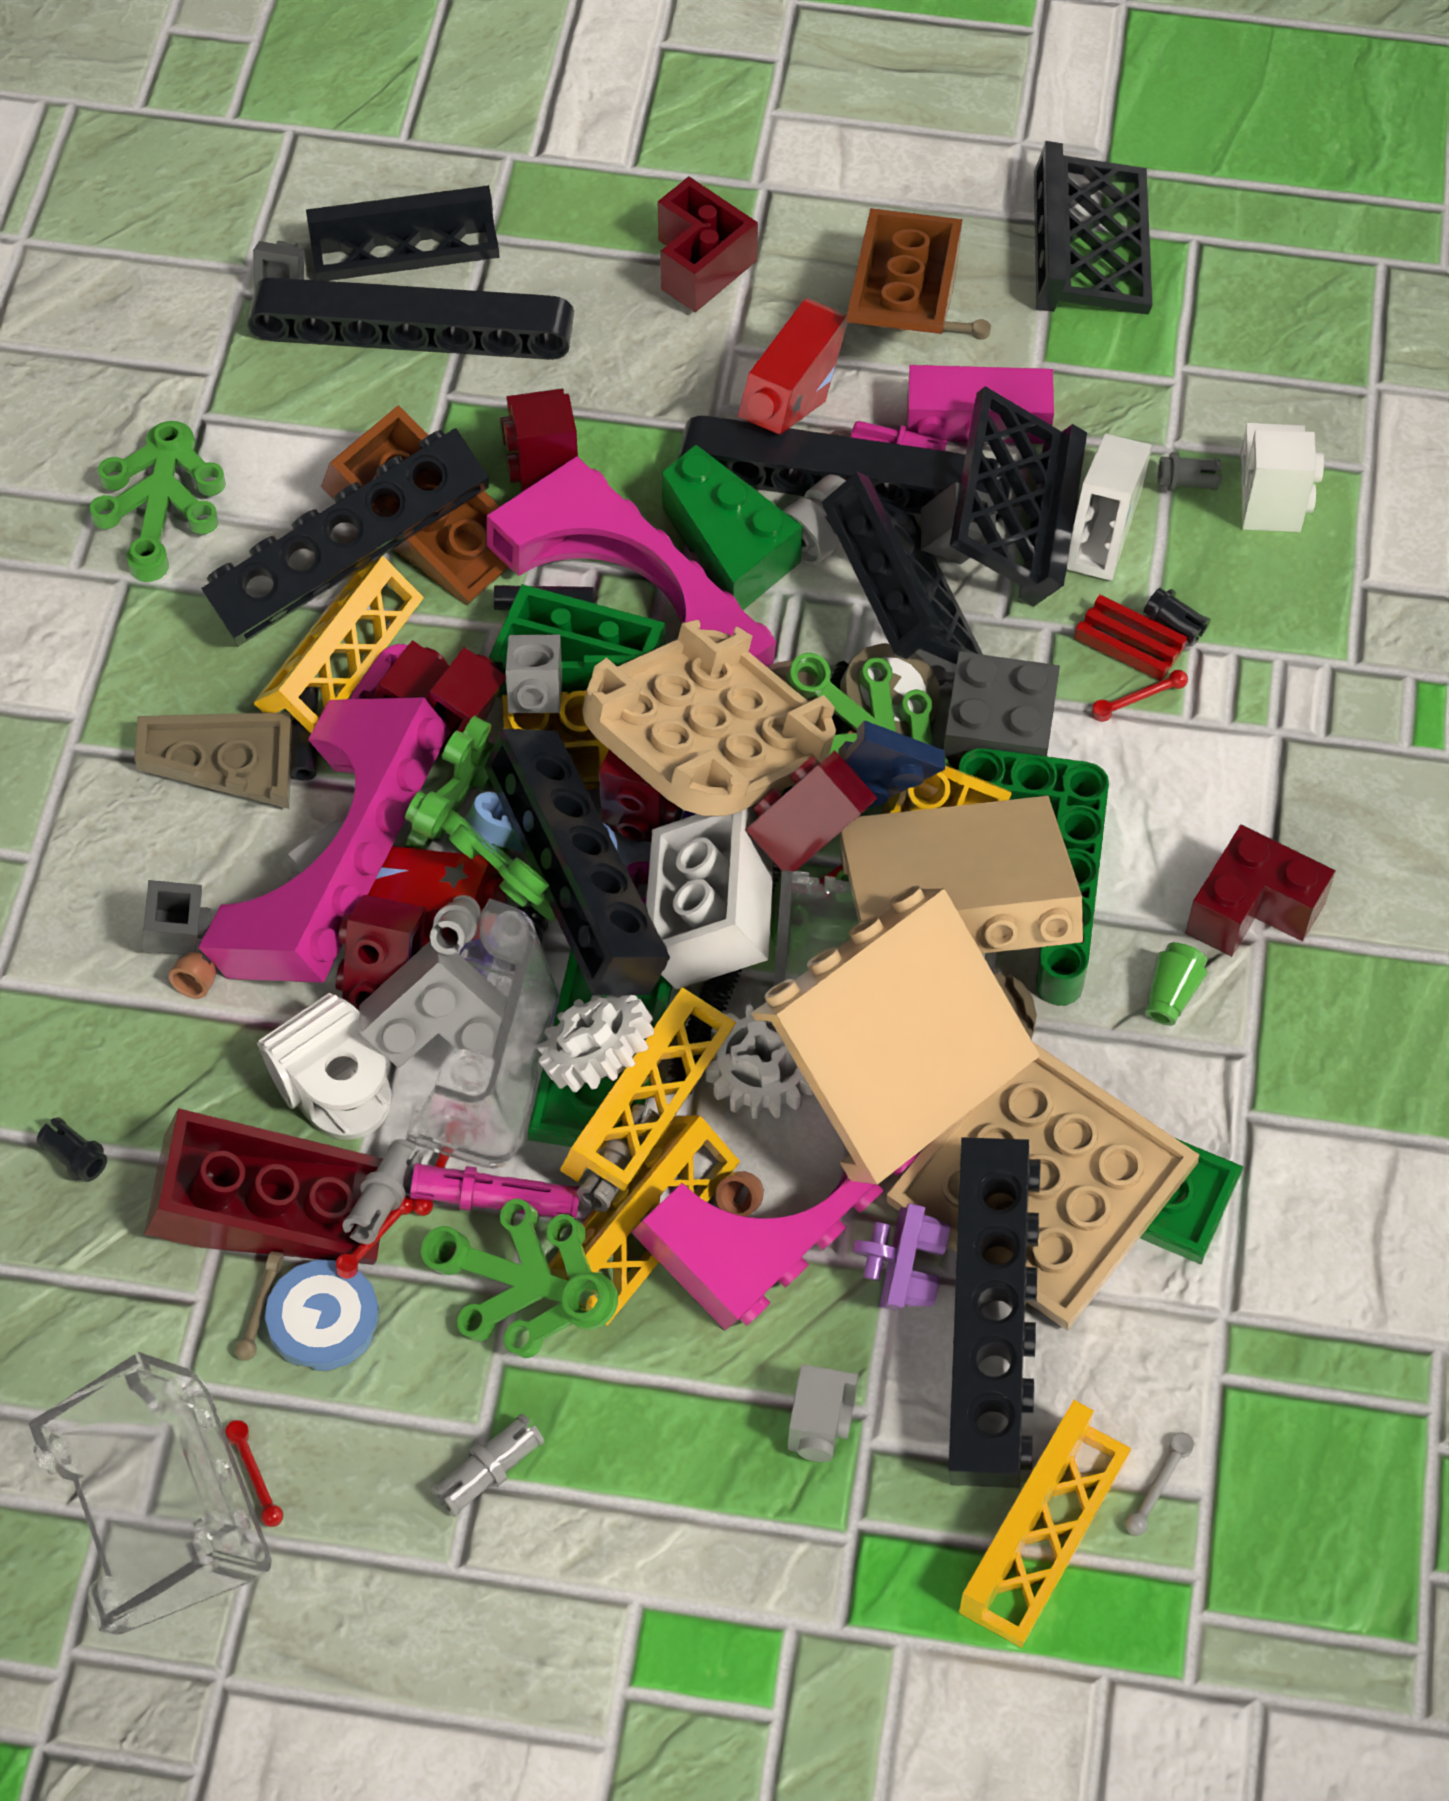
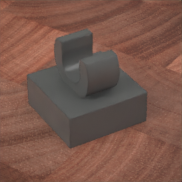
(278, 260)

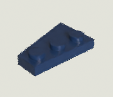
(890, 760)

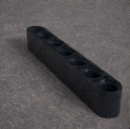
(411, 318)
(801, 458)

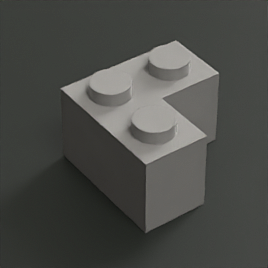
(428, 998)

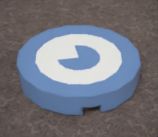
(321, 1316)

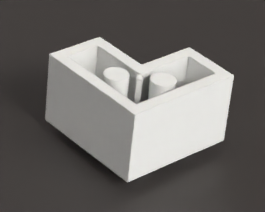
(1278, 476)

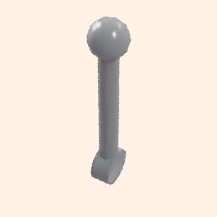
(1180, 1447)

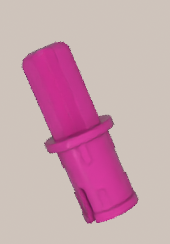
(883, 434)

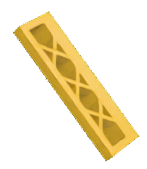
(325, 638)
(631, 1087)
(609, 1230)
(1025, 1514)

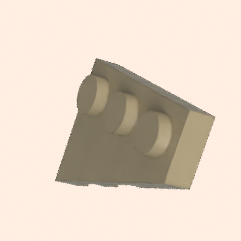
(221, 752)

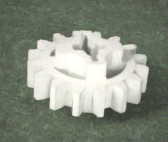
(595, 1040)
(749, 1079)

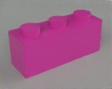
(944, 397)

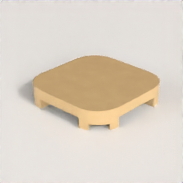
(706, 721)

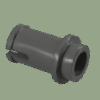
(1186, 472)

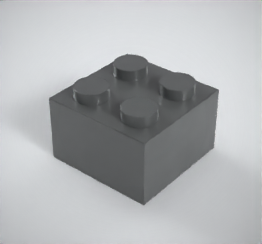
(1000, 706)

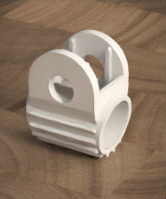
(329, 1068)

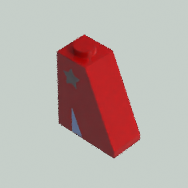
(794, 369)
(434, 879)

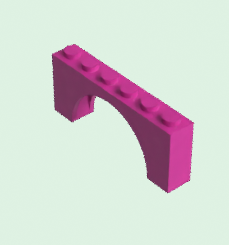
(582, 517)
(297, 926)
(736, 1259)

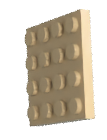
(1099, 1178)

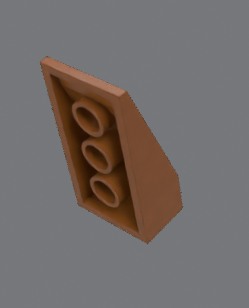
(905, 271)
(450, 549)

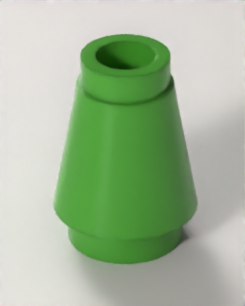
(1175, 981)

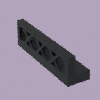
(402, 225)

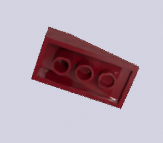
(255, 1190)

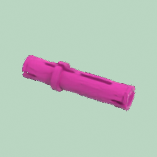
(491, 1191)

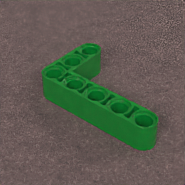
(1076, 817)

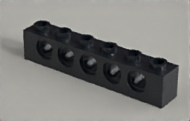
(334, 562)
(578, 860)
(987, 1169)

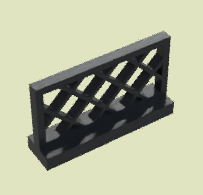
(1054, 236)
(1049, 507)
(896, 575)

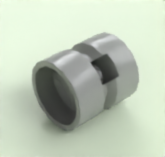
(818, 534)

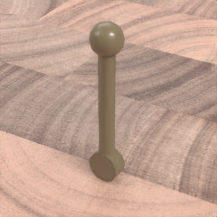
(980, 328)
(246, 1348)

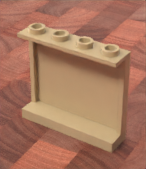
(993, 858)
(899, 1031)

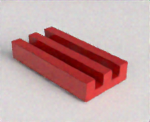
(1134, 632)

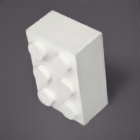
(709, 896)

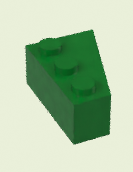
(730, 526)
(585, 630)

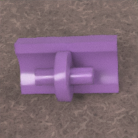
(912, 1233)

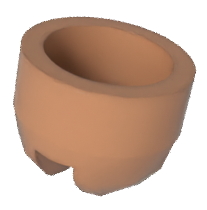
(192, 975)
(730, 1189)

